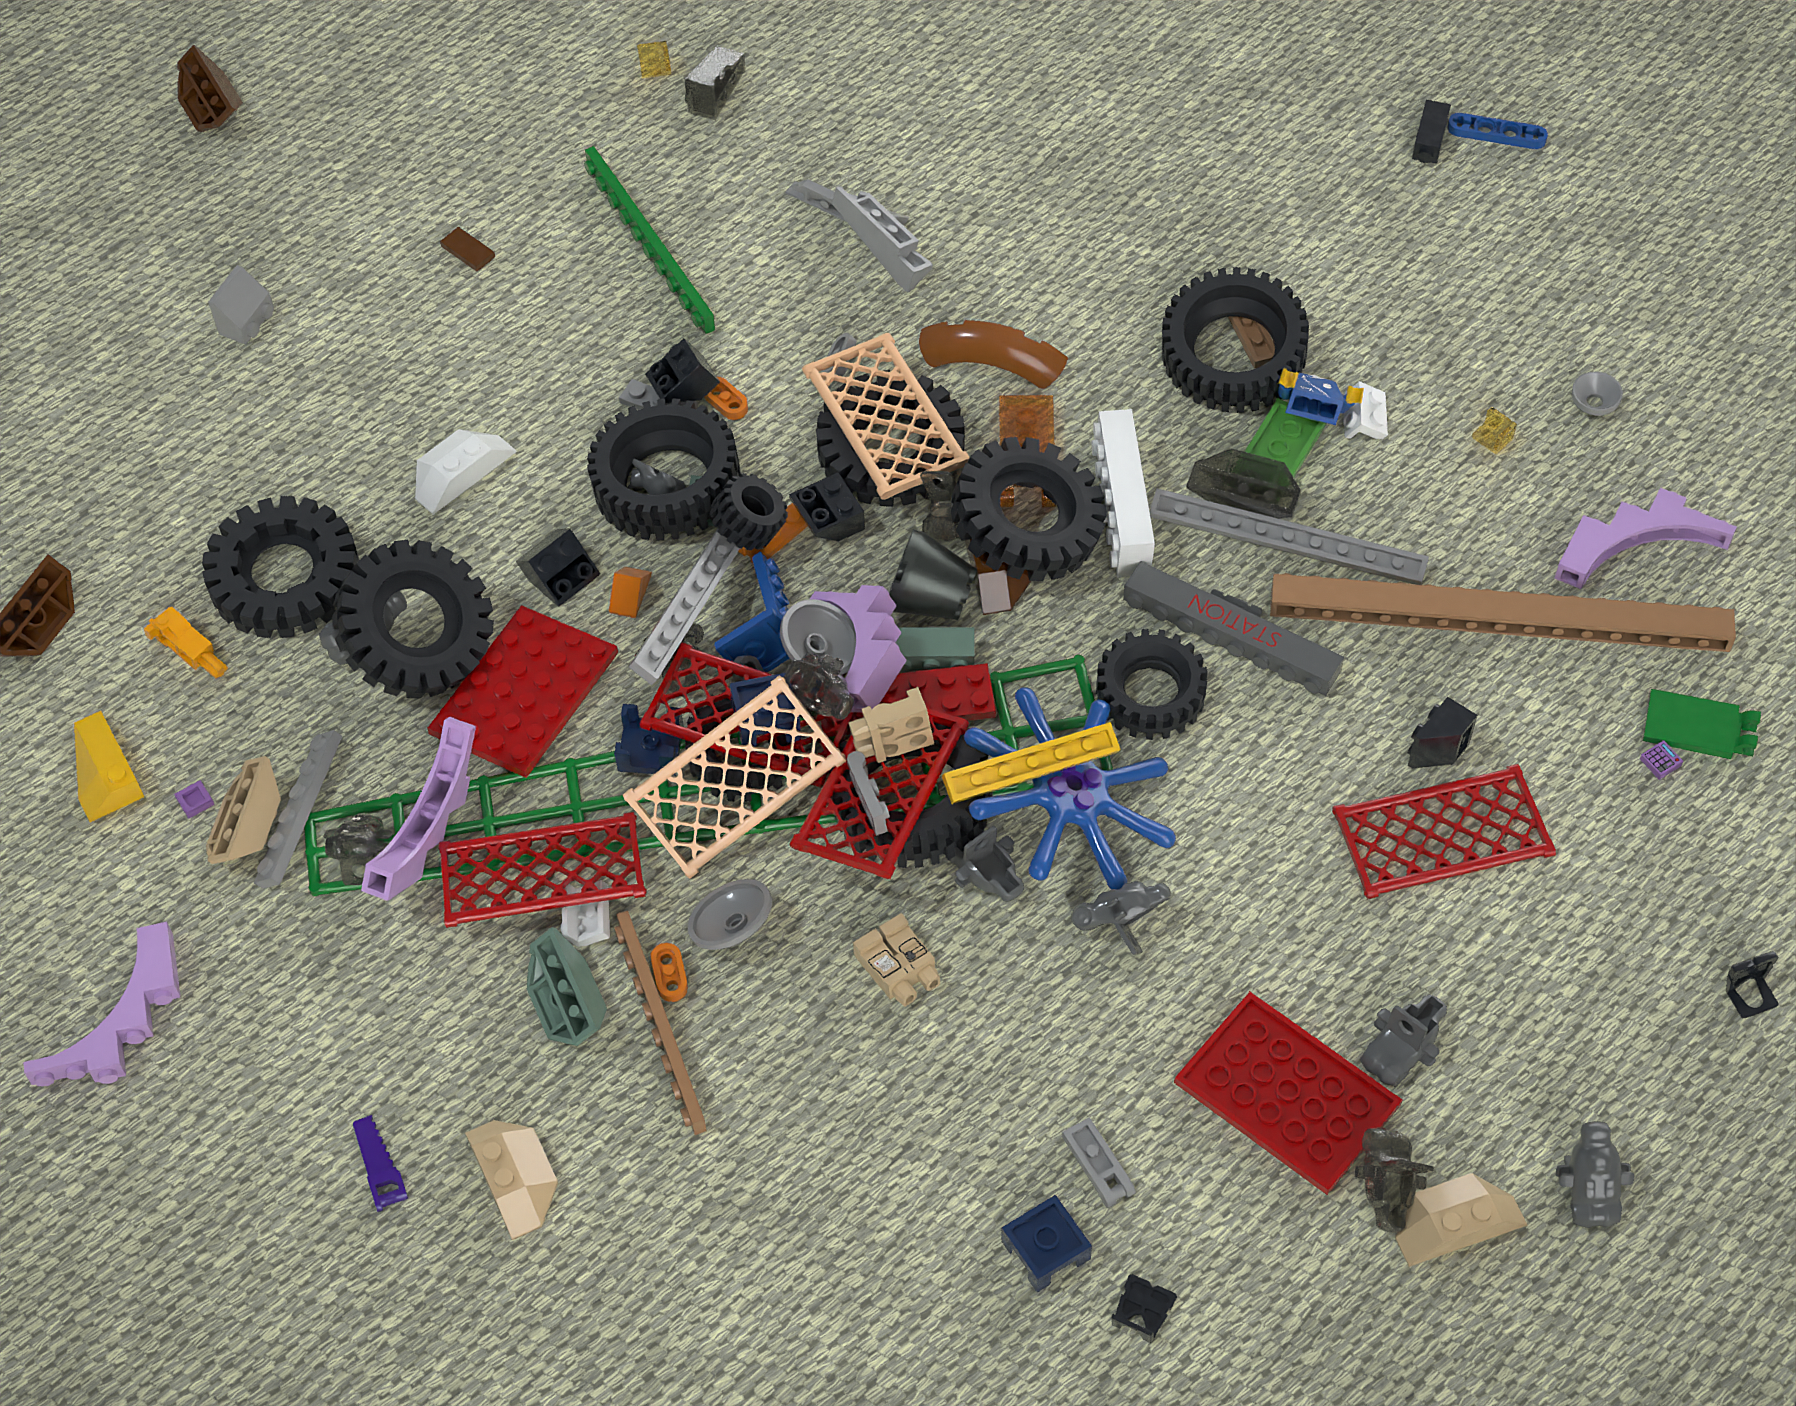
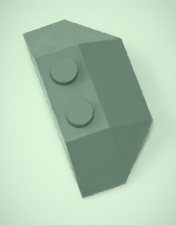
(563, 990)

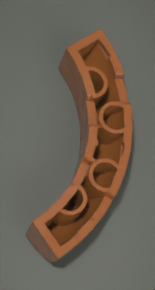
(993, 346)

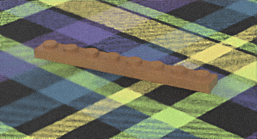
(662, 1034)

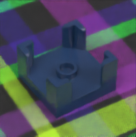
(745, 691)
(643, 749)
(1046, 1241)

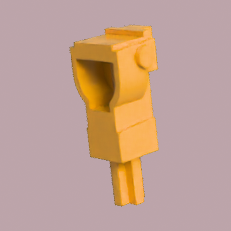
(190, 645)

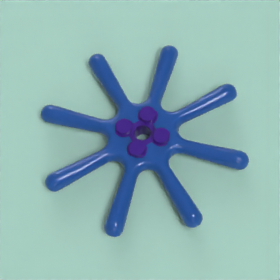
(1072, 794)

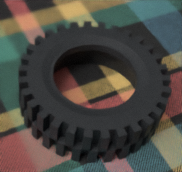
(1229, 297)
(651, 432)
(938, 827)

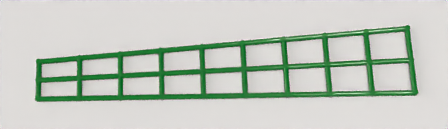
(578, 808)

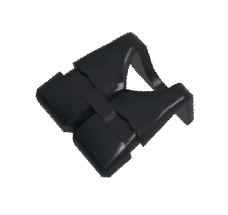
(1755, 969)
(1146, 1301)

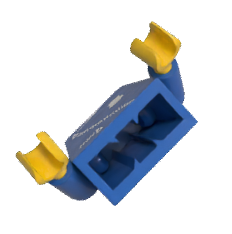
(1316, 396)

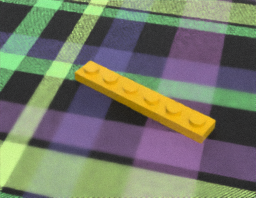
(1030, 763)

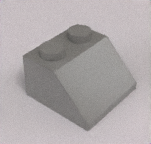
(240, 306)

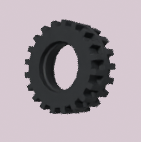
(1153, 653)
(733, 776)

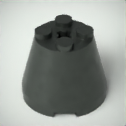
(931, 579)

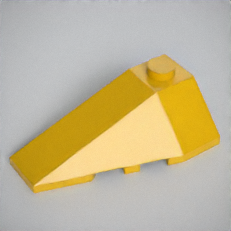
(102, 770)

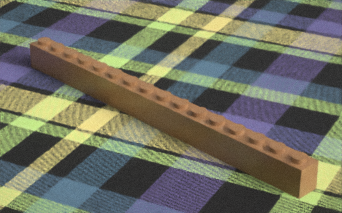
(1503, 612)

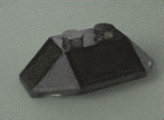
(1246, 483)

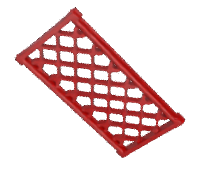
(694, 731)
(523, 841)
(858, 861)
(1372, 890)

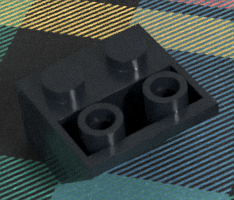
(682, 374)
(829, 508)
(558, 566)
(1442, 736)

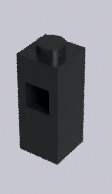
(1431, 131)

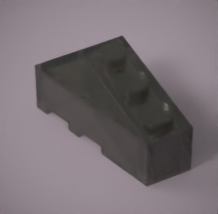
(713, 82)

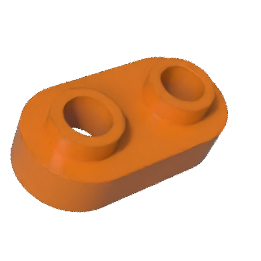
(727, 399)
(669, 973)

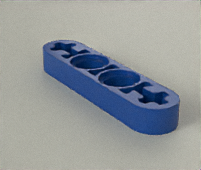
(1497, 131)

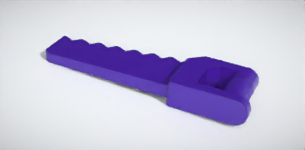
(378, 1164)

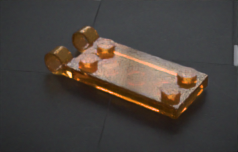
(1022, 418)

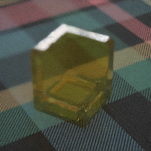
(654, 59)
(1495, 431)

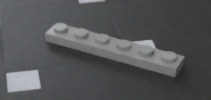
(298, 808)

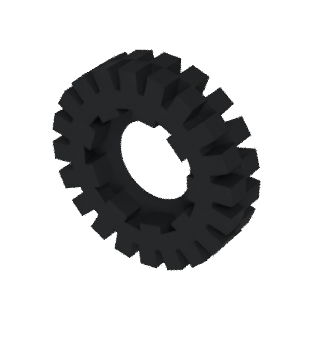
(838, 455)
(1043, 552)
(233, 554)
(384, 659)

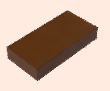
(467, 249)

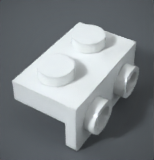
(1368, 416)
(586, 922)

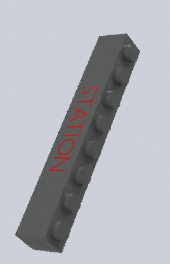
(1233, 629)

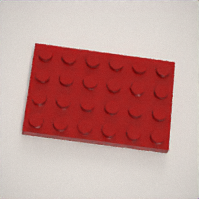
(526, 689)
(1287, 1092)

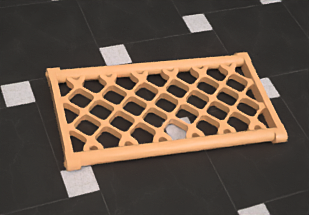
(924, 411)
(691, 868)

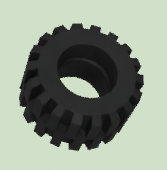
(748, 511)

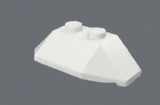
(457, 466)

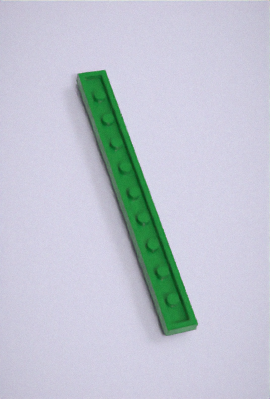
(651, 243)

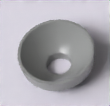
(1597, 385)

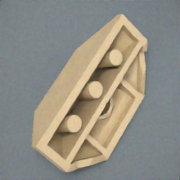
(245, 813)
(515, 1173)
(1456, 1217)

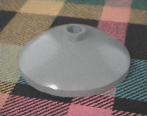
(818, 626)
(730, 914)

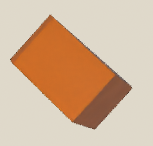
(628, 591)

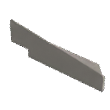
(822, 198)
(884, 237)

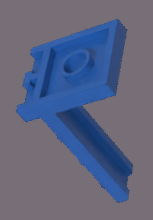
(761, 634)

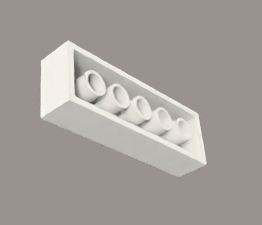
(1124, 491)

